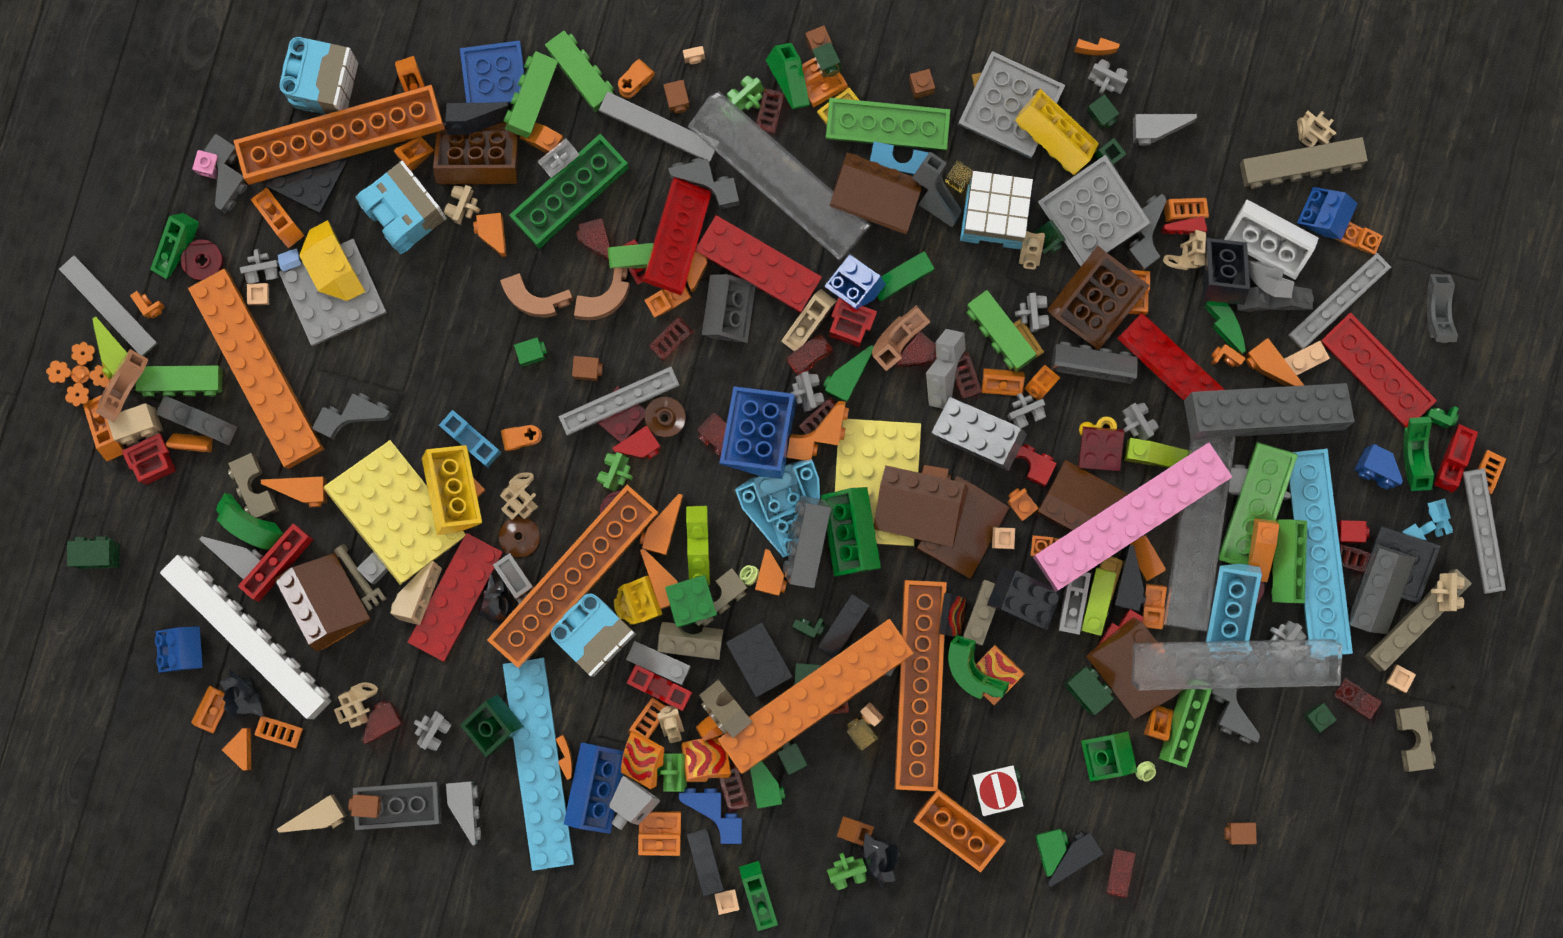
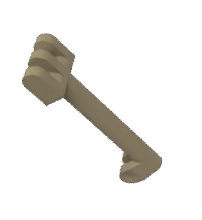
(341, 552)

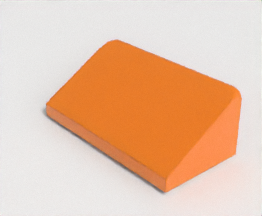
(1002, 382)
(190, 442)
(1147, 558)
(210, 710)

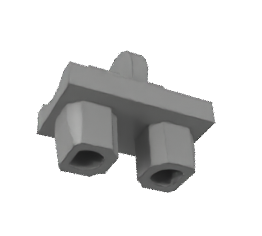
(1108, 79)
(558, 158)
(251, 271)
(1035, 322)
(804, 393)
(1018, 416)
(1137, 423)
(1288, 632)
(427, 738)

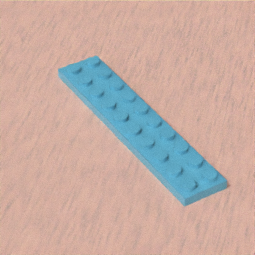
(1324, 588)
(538, 765)

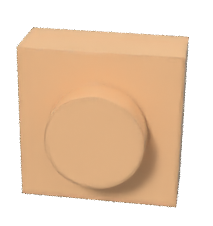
(694, 55)
(258, 294)
(1003, 538)
(1400, 678)
(871, 714)
(727, 901)

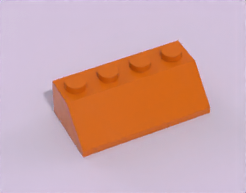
(959, 830)

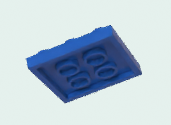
(492, 72)

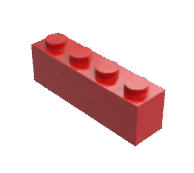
(275, 562)

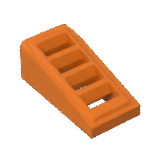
(1173, 212)
(1498, 468)
(658, 705)
(261, 725)

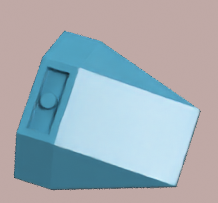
(773, 500)

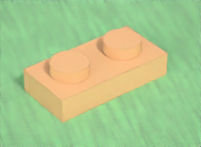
(1307, 358)

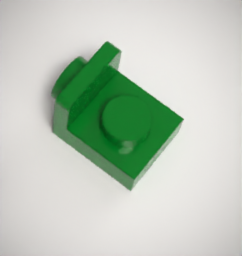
(1439, 418)

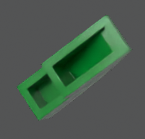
(905, 275)
(1226, 325)

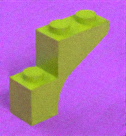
(697, 542)

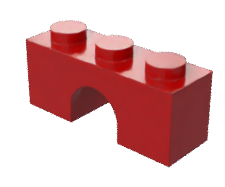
(1039, 466)
(659, 687)

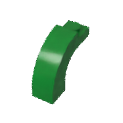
(1416, 454)
(245, 526)
(967, 673)

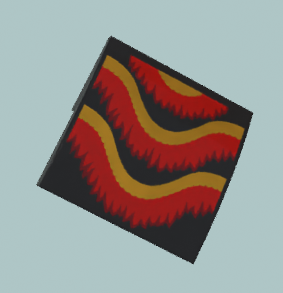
(952, 615)

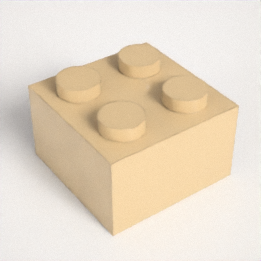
(135, 425)

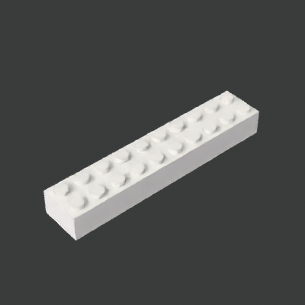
(246, 636)

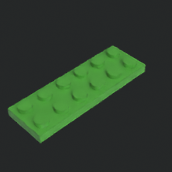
(887, 124)
(1258, 499)

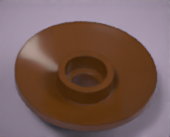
(670, 408)
(529, 540)

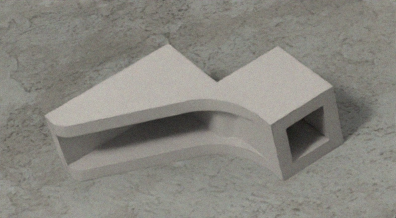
(942, 372)

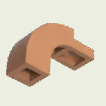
(530, 304)
(600, 307)
(891, 342)
(120, 385)

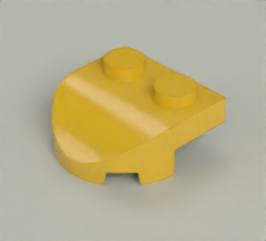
(637, 601)

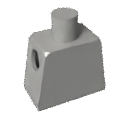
(631, 803)

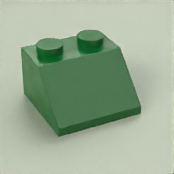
(1109, 756)

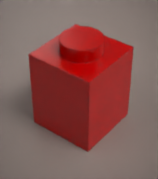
(1352, 531)

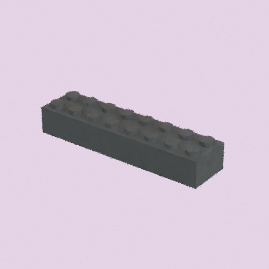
(1268, 411)

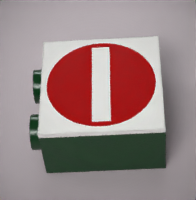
(998, 790)

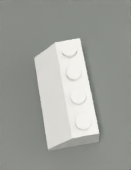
(1272, 239)

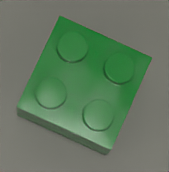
(690, 601)

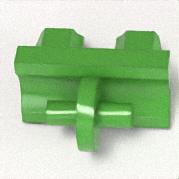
(749, 95)
(618, 472)
(674, 773)
(846, 868)

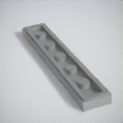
(655, 126)
(1339, 301)
(108, 306)
(619, 401)
(1484, 531)

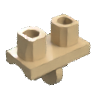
(464, 196)
(1031, 250)
(1447, 592)
(671, 723)

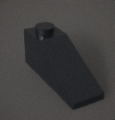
(472, 117)
(1130, 585)
(843, 626)
(1077, 855)
(705, 862)

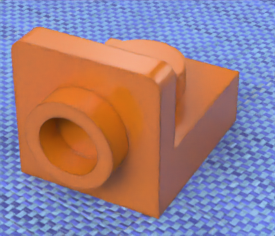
(143, 303)
(1230, 356)
(1042, 383)
(1021, 504)

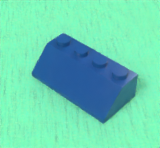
(593, 788)

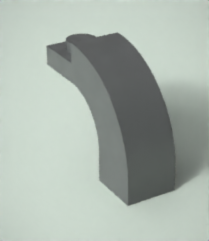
(1440, 308)

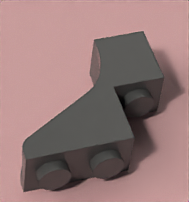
(700, 174)
(229, 181)
(937, 198)
(1143, 252)
(1260, 300)
(357, 410)
(196, 420)
(1232, 717)

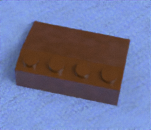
(477, 158)
(875, 193)
(1098, 297)
(1077, 497)
(920, 506)
(973, 534)
(322, 600)
(1114, 664)

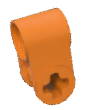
(637, 76)
(517, 438)

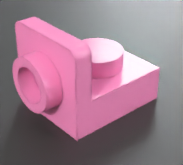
(205, 164)

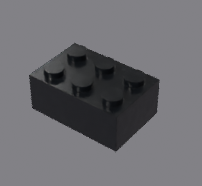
(1225, 271)
(1024, 598)
(759, 659)

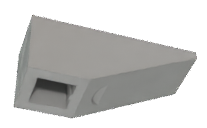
(462, 804)

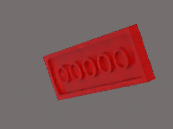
(677, 236)
(758, 264)
(1166, 358)
(1378, 370)
(455, 597)

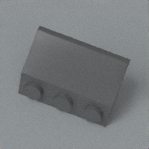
(728, 308)

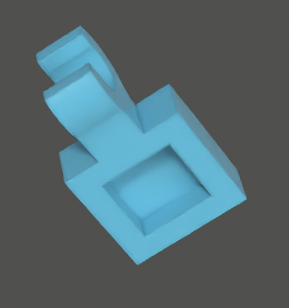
(1439, 513)
(1420, 532)

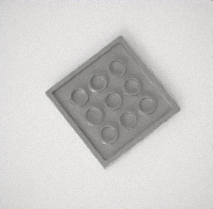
(1000, 97)
(1094, 210)
(327, 315)

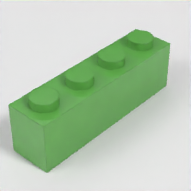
(578, 69)
(530, 95)
(1001, 331)
(180, 379)
(1290, 562)
(1185, 726)

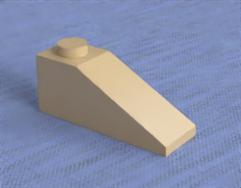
(809, 320)
(415, 596)
(321, 815)

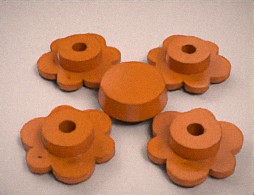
(79, 374)

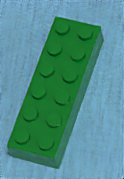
(569, 191)

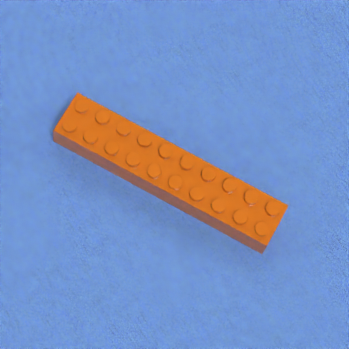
(339, 135)
(256, 369)
(573, 576)
(920, 688)
(817, 695)

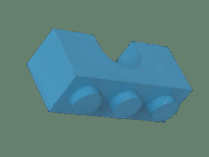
(883, 155)
(467, 435)

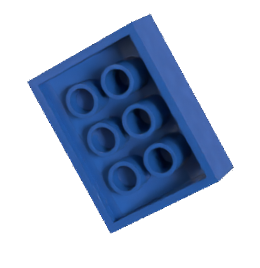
(758, 431)

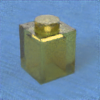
(959, 176)
(861, 733)

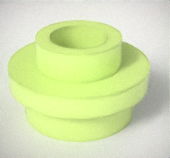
(749, 575)
(1145, 771)

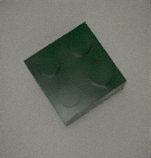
(91, 554)
(1088, 690)
(491, 725)

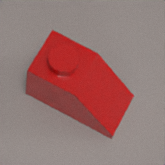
(639, 445)

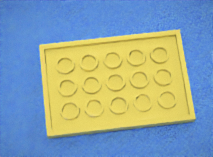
(863, 458)
(391, 511)

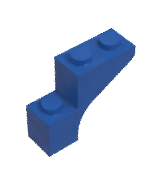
(710, 805)

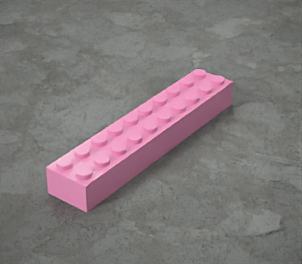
(1132, 517)

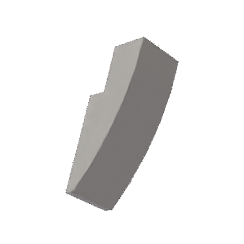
(1270, 279)
(513, 577)

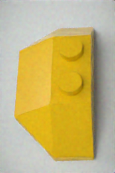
(329, 264)

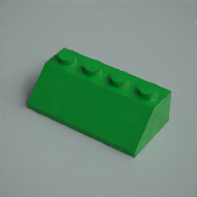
(851, 532)

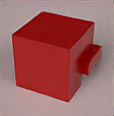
(851, 323)
(149, 459)

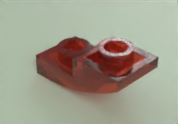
(808, 354)
(1358, 699)
(1120, 873)

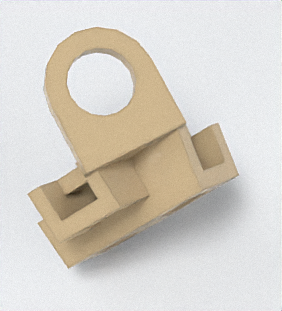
(1313, 133)
(1193, 253)
(517, 489)
(354, 698)

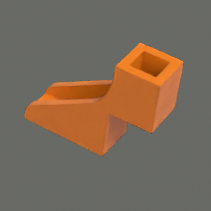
(829, 432)

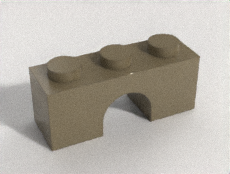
(244, 472)
(731, 588)
(981, 615)
(703, 644)
(724, 709)
(1420, 755)

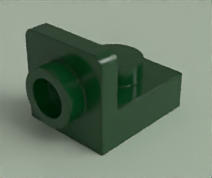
(1053, 237)
(805, 627)

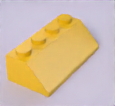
(1057, 132)
(451, 489)

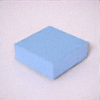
(289, 260)

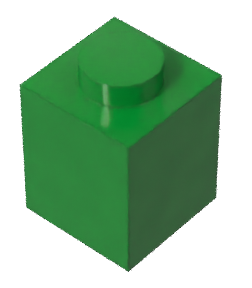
(530, 351)

